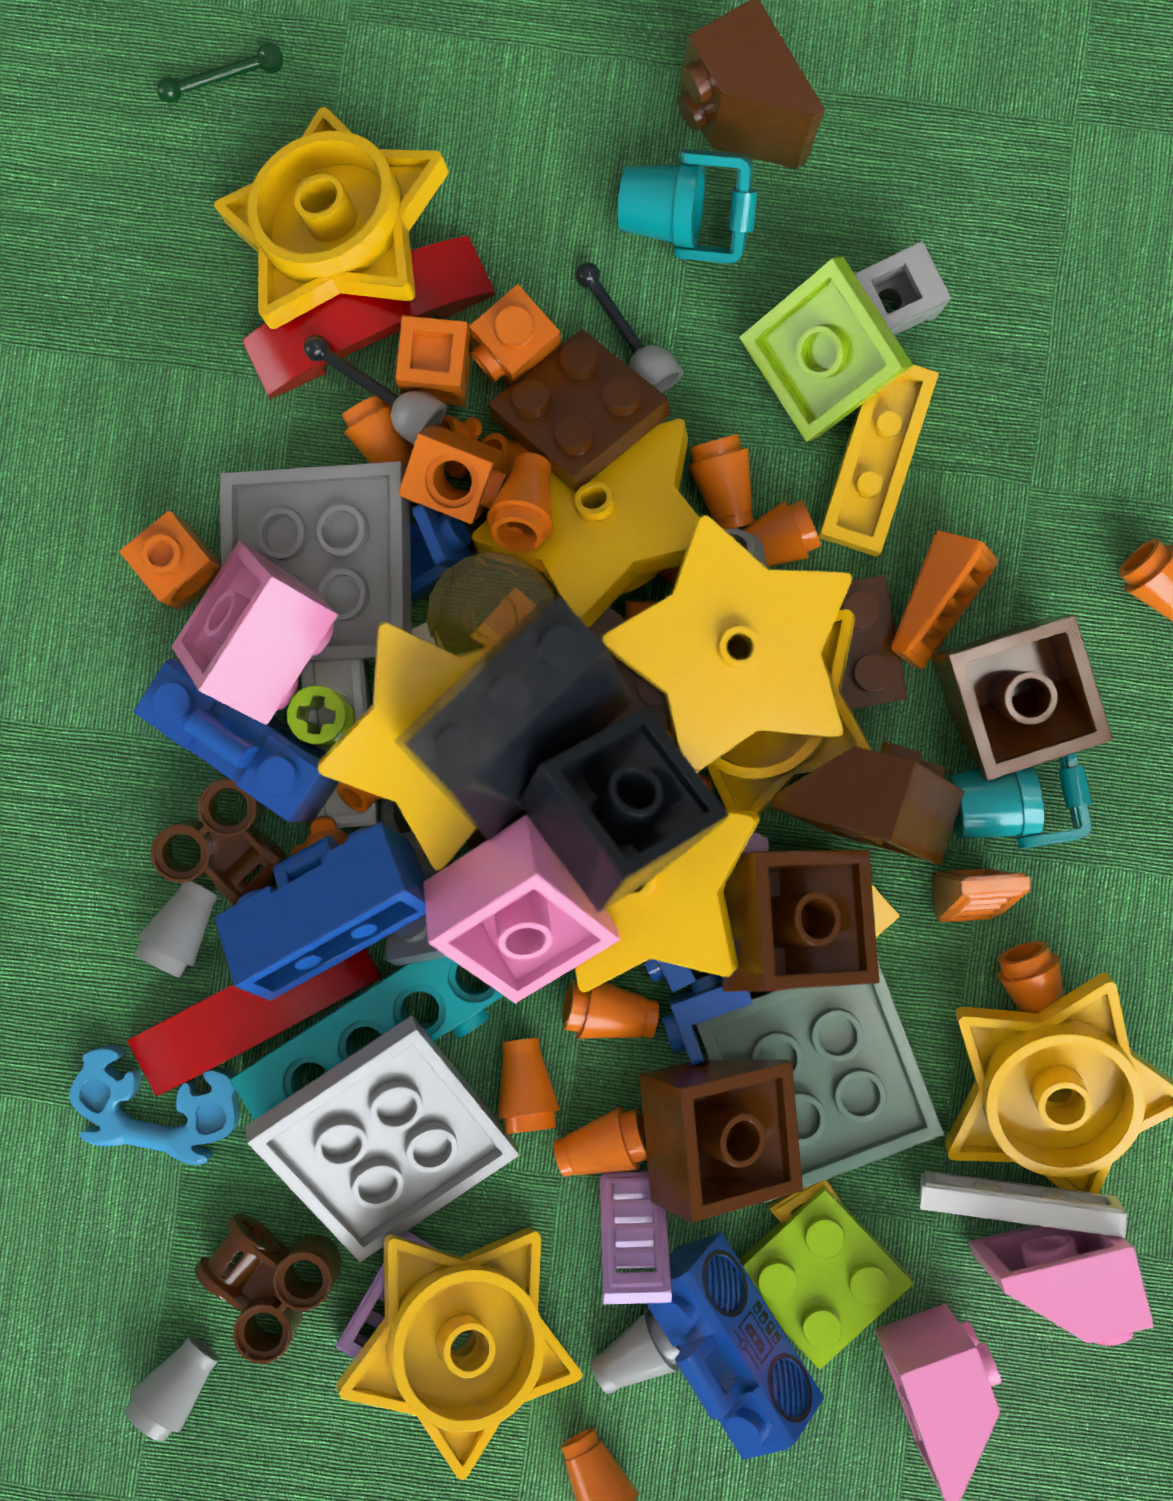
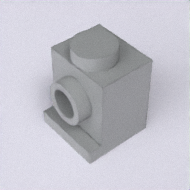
(911, 282)

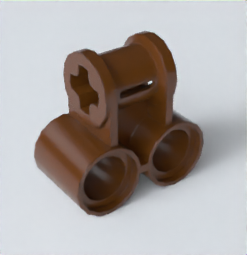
(227, 848)
(267, 1283)

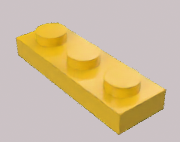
(877, 462)

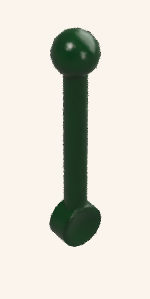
(268, 58)

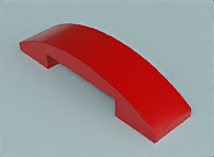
(445, 282)
(238, 1021)

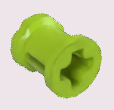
(312, 699)

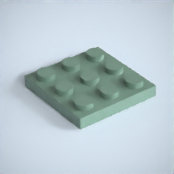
(851, 1071)

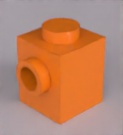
(512, 337)

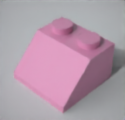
(253, 634)
(514, 913)
(1071, 1278)
(944, 1391)

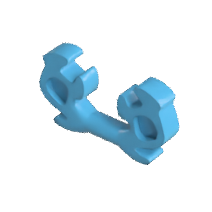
(101, 1089)

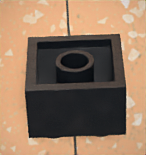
(621, 807)

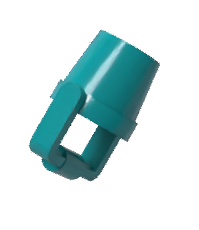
(670, 200)
(1015, 805)

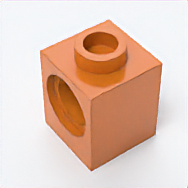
(435, 358)
(426, 478)
(172, 560)

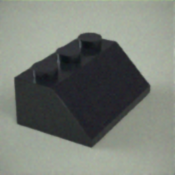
(515, 710)

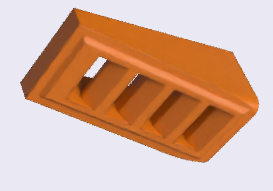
(943, 591)
(976, 893)

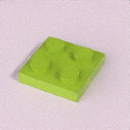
(825, 349)
(824, 1276)

